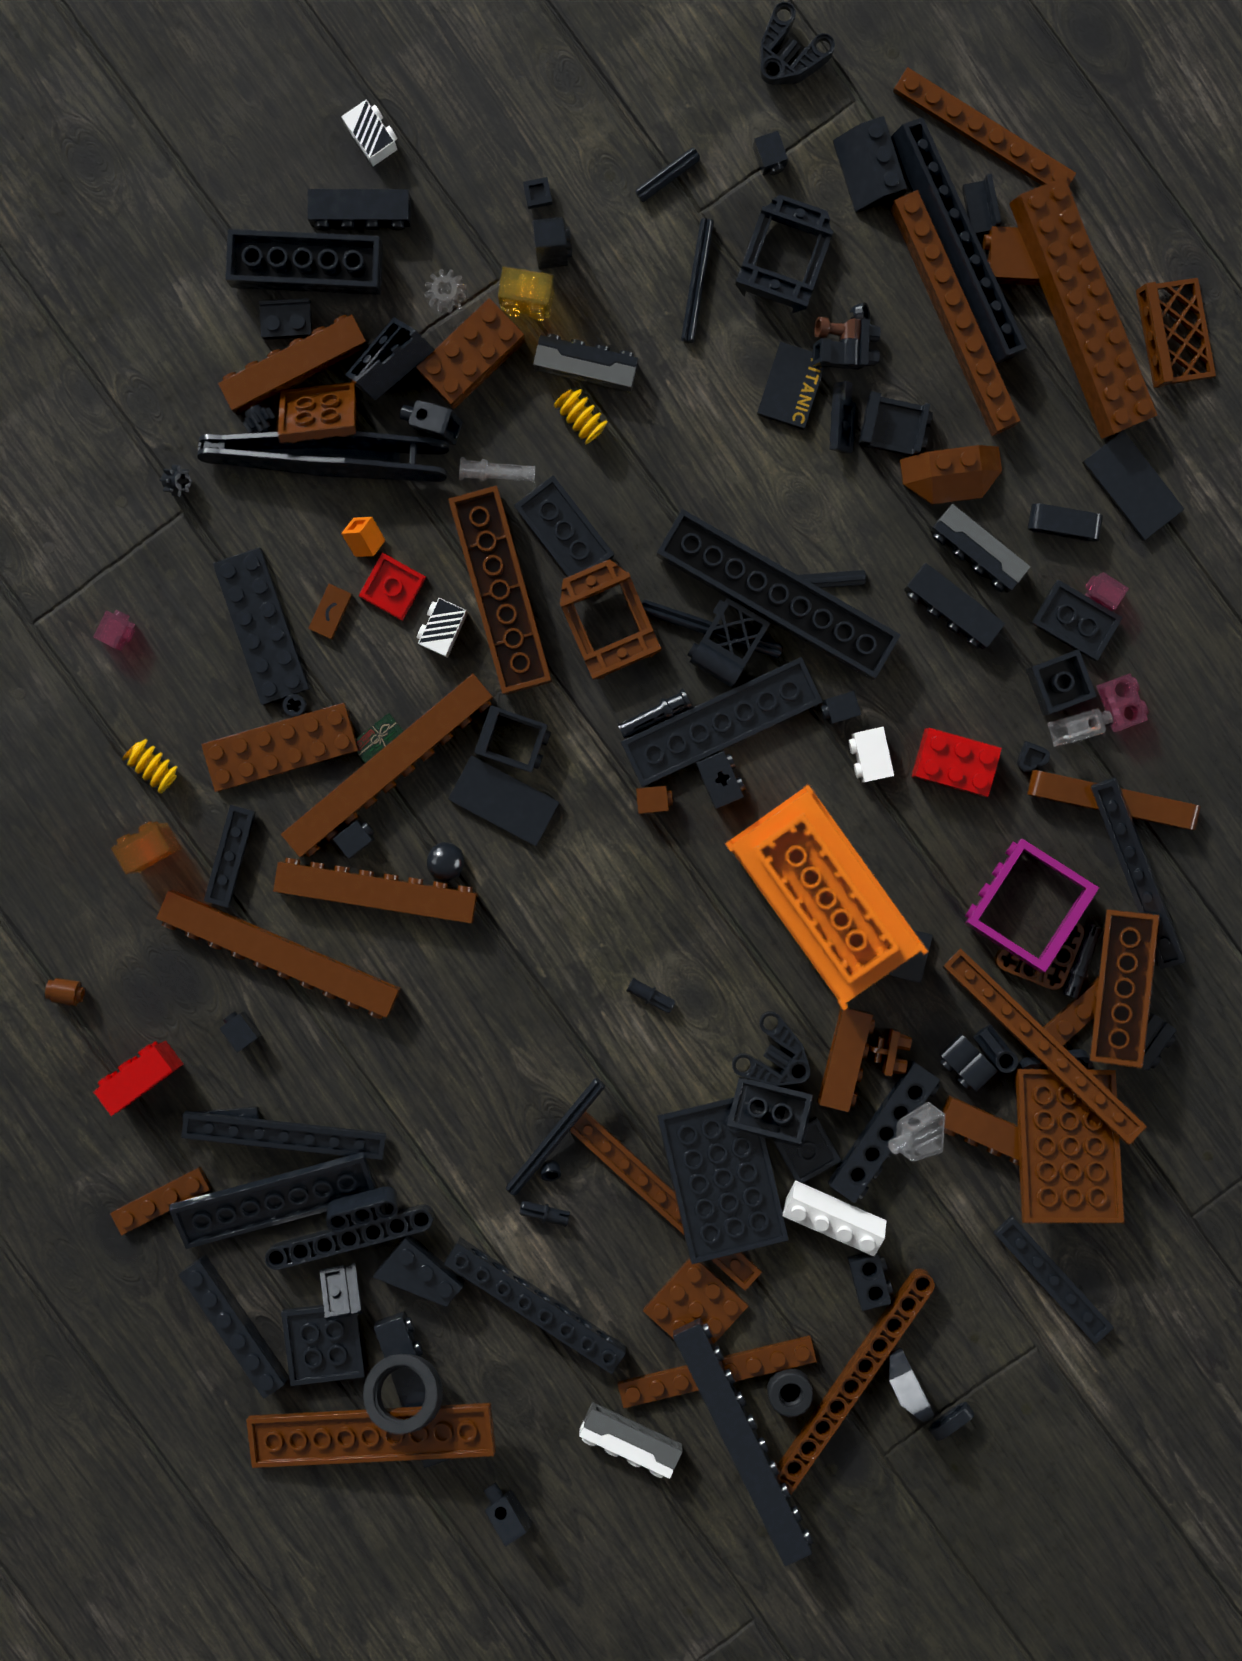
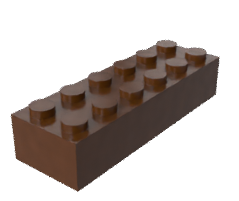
(1124, 988)

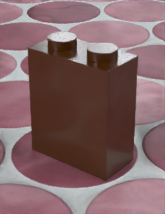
(1009, 257)

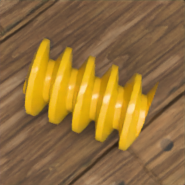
(580, 414)
(150, 765)

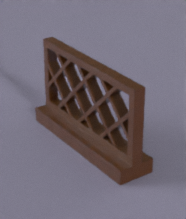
(1156, 330)

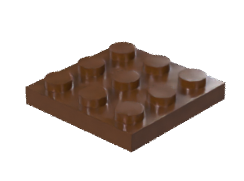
(317, 412)
(692, 1295)

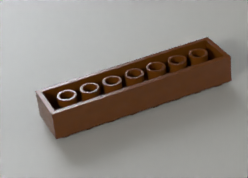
(500, 590)

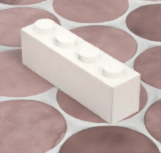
(834, 1218)

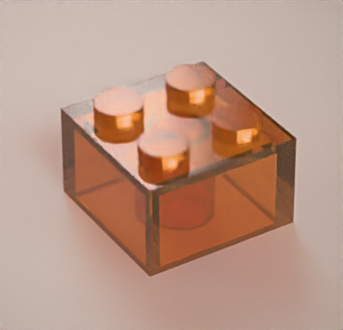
(145, 848)

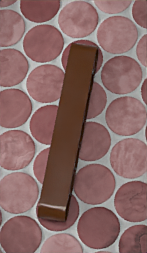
(1140, 805)

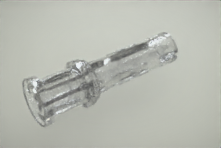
(484, 470)

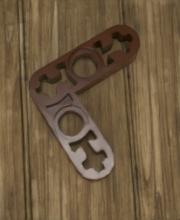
(1041, 978)

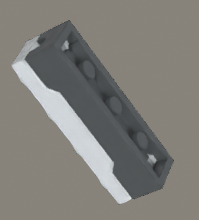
(630, 1440)

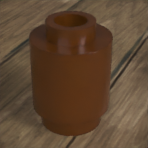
(64, 991)

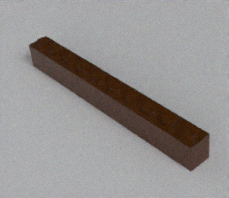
(954, 313)
(387, 766)
(278, 953)

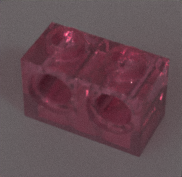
(1117, 704)

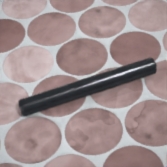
(697, 280)

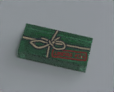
(377, 737)

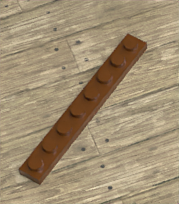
(980, 129)
(742, 1364)

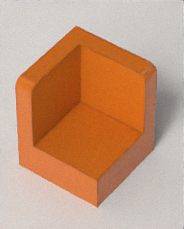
(363, 536)

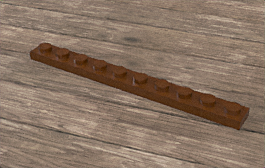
(1044, 1047)
(652, 1189)

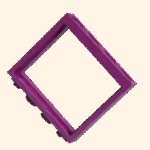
(988, 891)

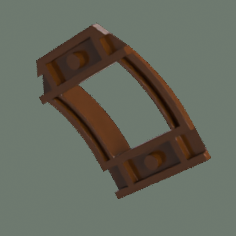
(620, 653)

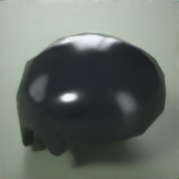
(445, 862)

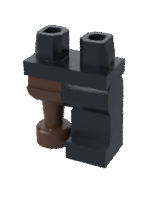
(853, 344)

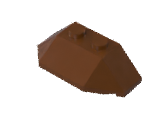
(952, 473)

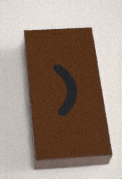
(330, 611)

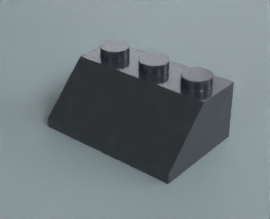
(870, 165)

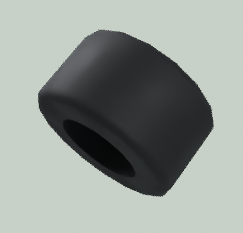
(794, 1407)

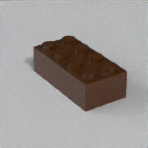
(471, 353)

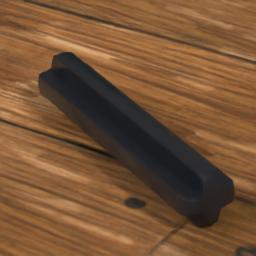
(667, 174)

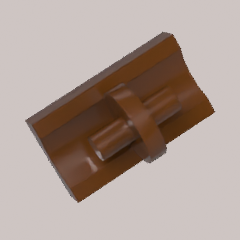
(890, 1063)

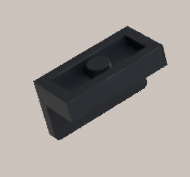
(982, 205)

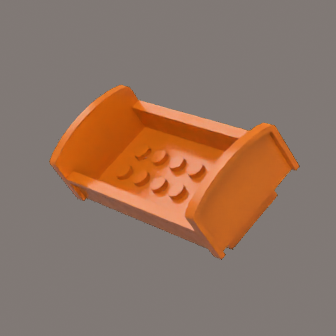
(825, 895)

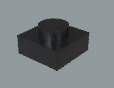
(537, 193)

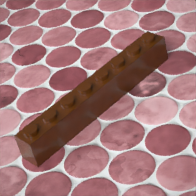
(375, 891)

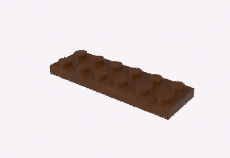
(280, 747)

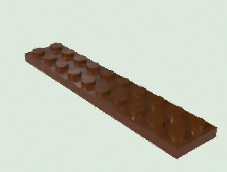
(355, 1438)

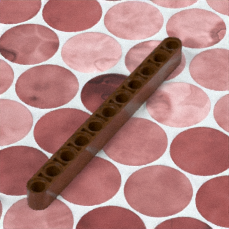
(852, 1371)

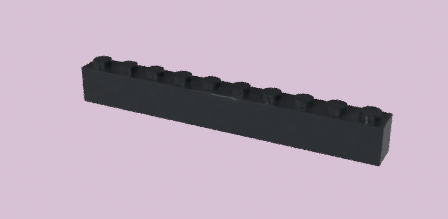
(930, 177)
(742, 1441)

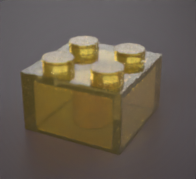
(526, 293)

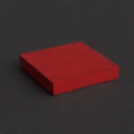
(392, 586)

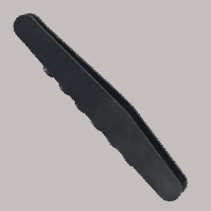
(350, 456)

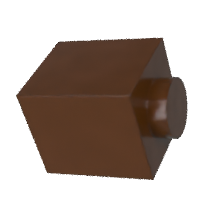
(653, 799)

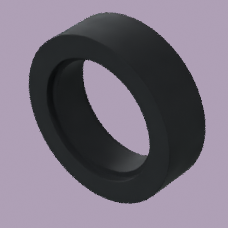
(373, 1387)

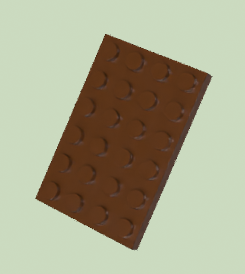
(1066, 1153)

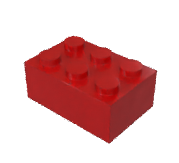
(956, 762)
(137, 1076)

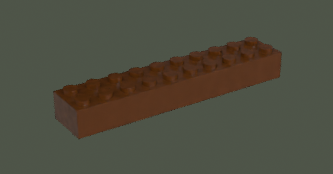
(1082, 307)

